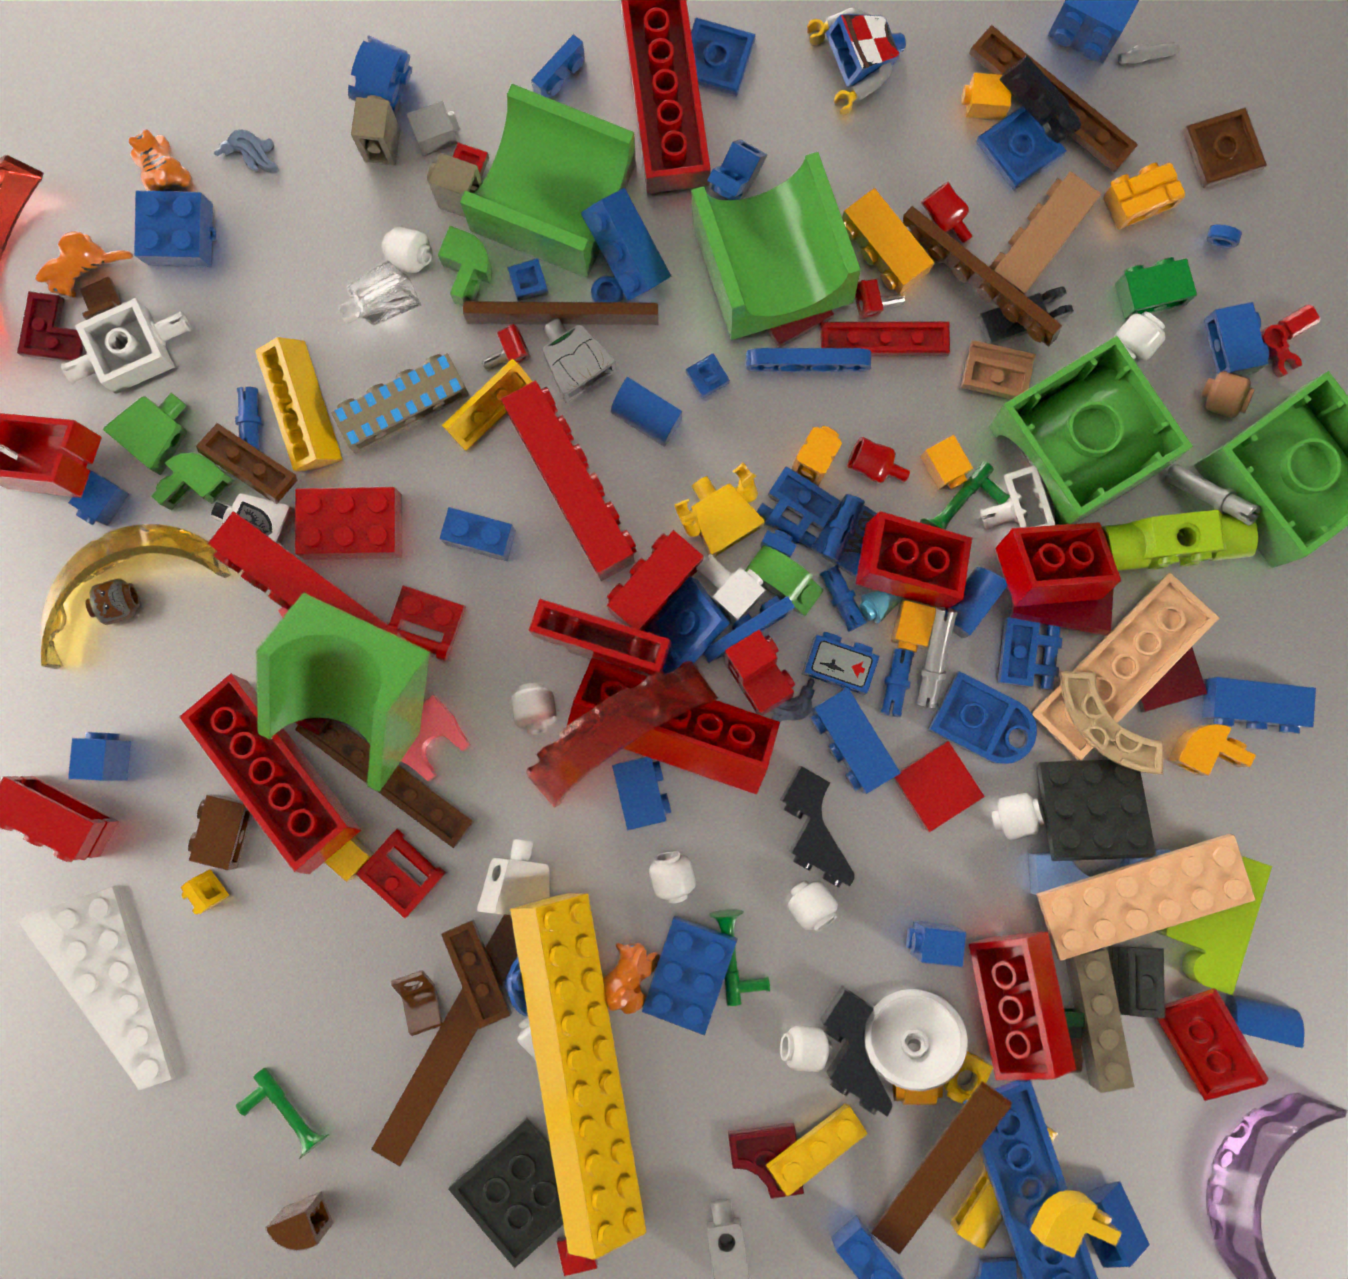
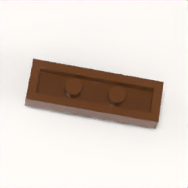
(246, 463)
(476, 974)

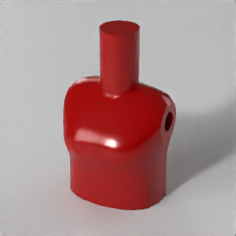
(948, 211)
(875, 461)

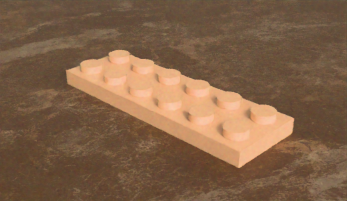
(1132, 657)
(1145, 896)

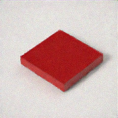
(938, 786)

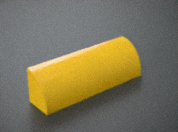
(298, 404)
(980, 1211)

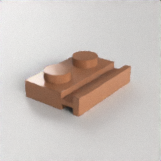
(997, 370)

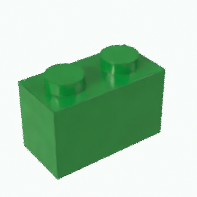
(1156, 287)

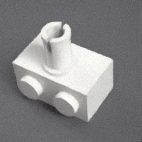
(1027, 502)
(735, 591)

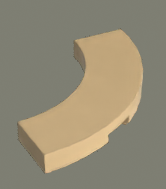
(1102, 731)

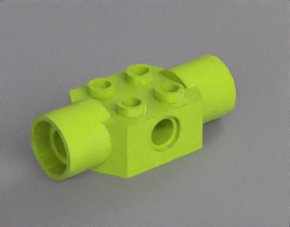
(1180, 539)

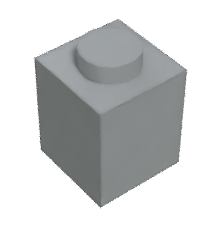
(433, 127)

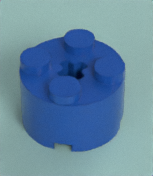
(380, 71)

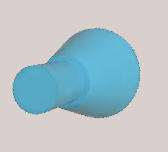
(878, 605)

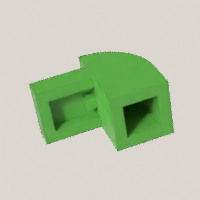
(470, 259)
(190, 473)
(786, 578)

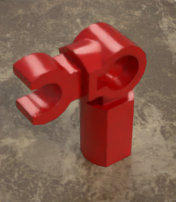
(1286, 329)

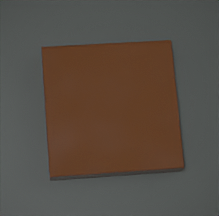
(1224, 147)

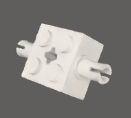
(125, 346)

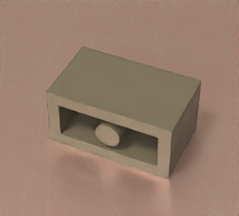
(375, 130)
(450, 179)

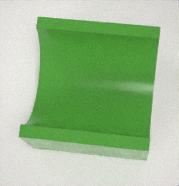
(545, 175)
(777, 252)
(1093, 431)
(1292, 469)
(345, 671)

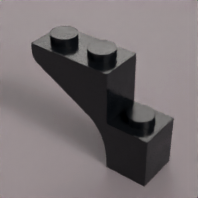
(814, 842)
(851, 1068)

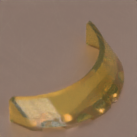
(107, 553)

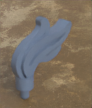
(252, 149)
(797, 707)

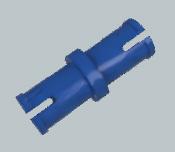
(248, 418)
(842, 527)
(843, 598)
(897, 682)

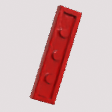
(889, 338)

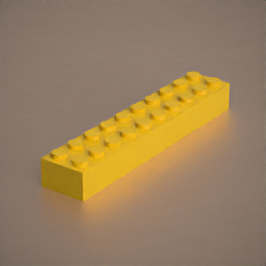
(578, 1074)

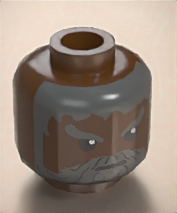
(112, 601)

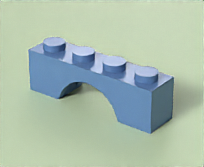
(1049, 875)

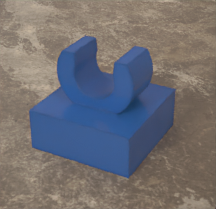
(707, 376)

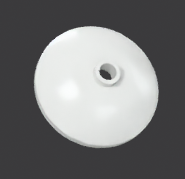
(919, 1019)

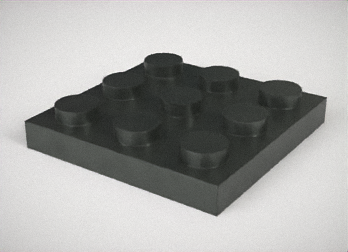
(1094, 811)
(513, 1193)

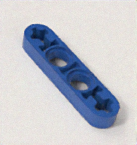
(808, 360)

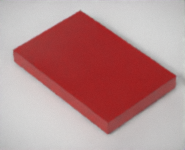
(1211, 1045)

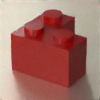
(757, 674)

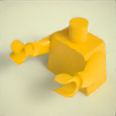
(724, 514)

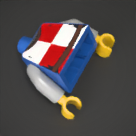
(862, 50)

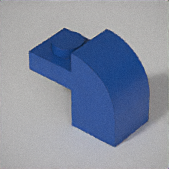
(737, 171)

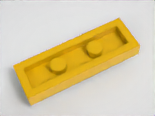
(485, 405)
(816, 1149)

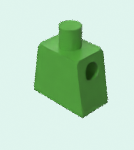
(150, 431)

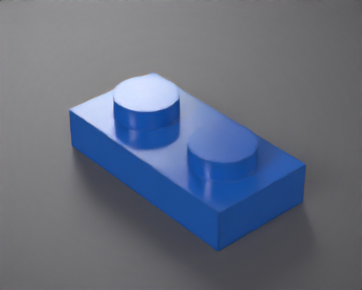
(553, 73)

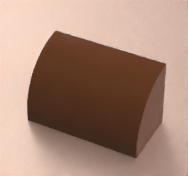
(301, 1223)

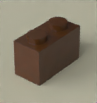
(219, 832)

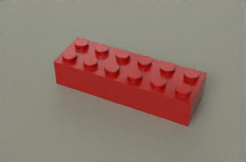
(666, 94)
(566, 475)
(274, 568)
(707, 740)
(270, 776)

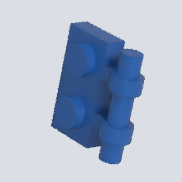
(804, 499)
(1020, 653)

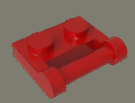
(430, 613)
(393, 882)

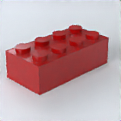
(1022, 1007)

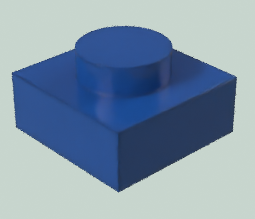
(527, 279)
(779, 541)

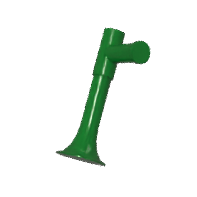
(977, 480)
(734, 986)
(271, 1089)

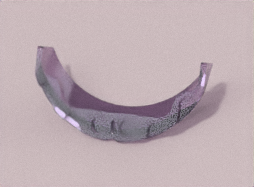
(1243, 1172)

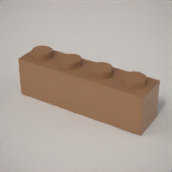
(1046, 233)

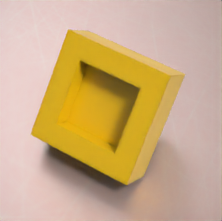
(204, 891)

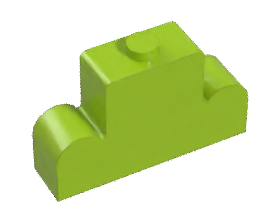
(1221, 937)

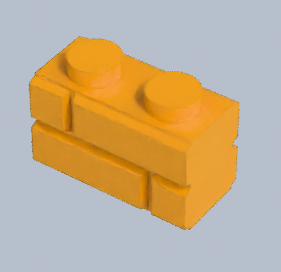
(1143, 195)
(817, 454)

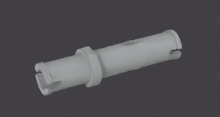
(1222, 499)
(936, 659)

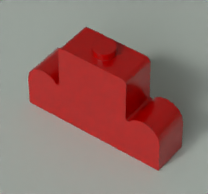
(599, 638)

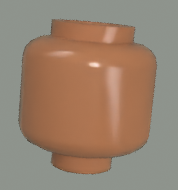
(1228, 394)

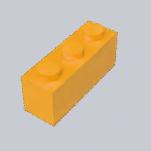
(886, 242)

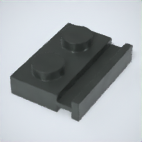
(1139, 981)

